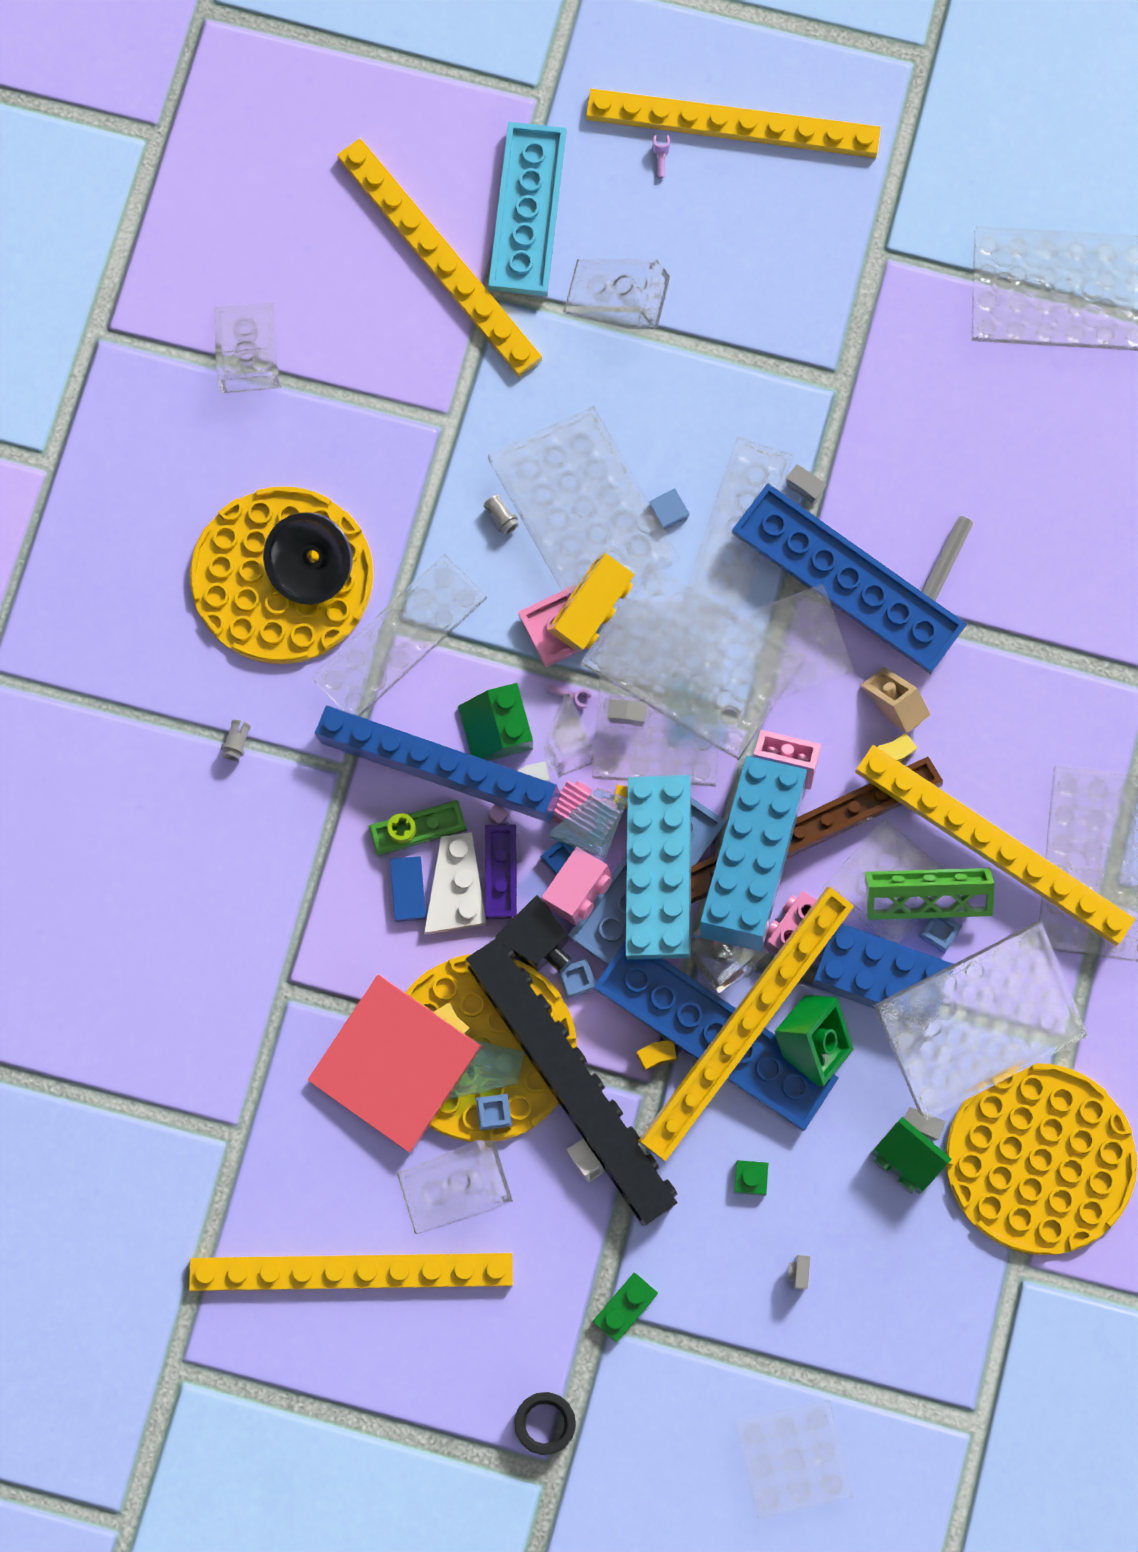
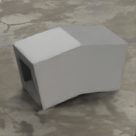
(805, 483)
(626, 712)
(931, 1128)

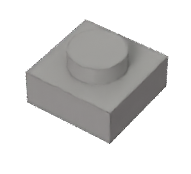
(799, 1272)

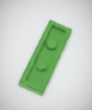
(429, 825)

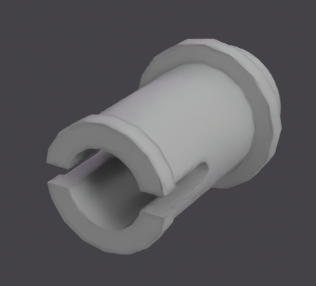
(502, 516)
(235, 741)

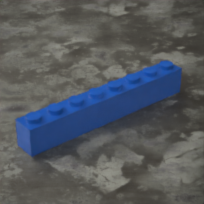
(438, 763)

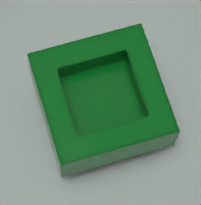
(751, 1177)

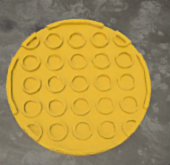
(243, 604)
(529, 1099)
(1042, 1160)

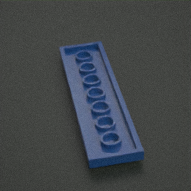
(852, 578)
(693, 1017)

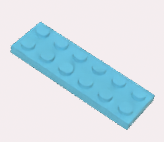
(527, 209)
(658, 867)

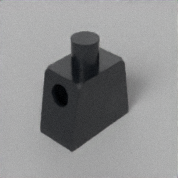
(537, 937)

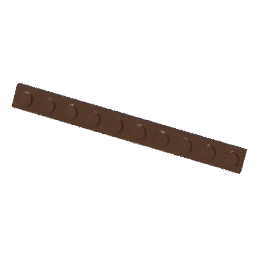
(825, 822)

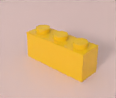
(592, 603)

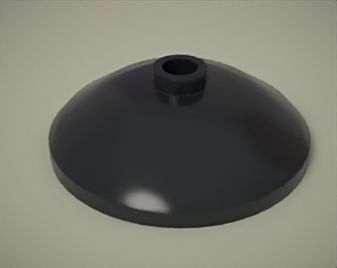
(290, 561)

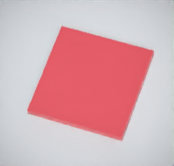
(394, 1063)

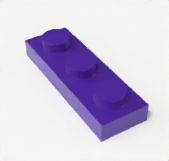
(500, 872)

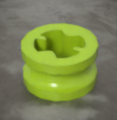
(408, 834)

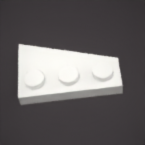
(456, 887)

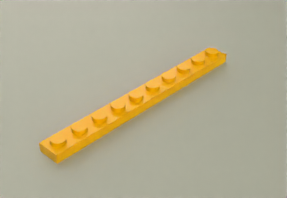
(733, 123)
(439, 257)
(995, 845)
(746, 1023)
(351, 1272)

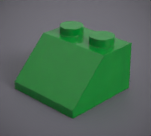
(496, 723)
(815, 1037)
(909, 1156)

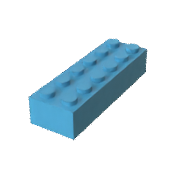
(753, 853)

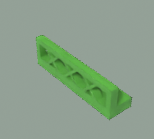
(929, 883)

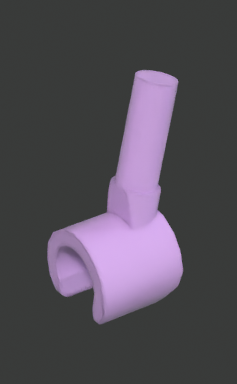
(661, 152)
(561, 692)
(498, 815)

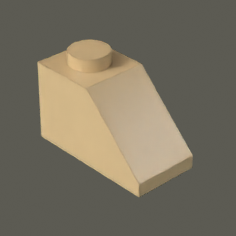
(896, 699)

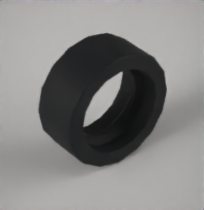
(569, 1423)

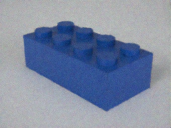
(870, 967)

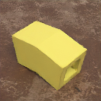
(899, 748)
(448, 1014)

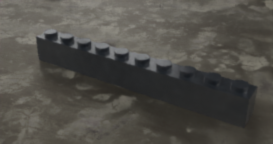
(571, 1082)

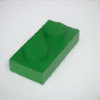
(625, 1307)

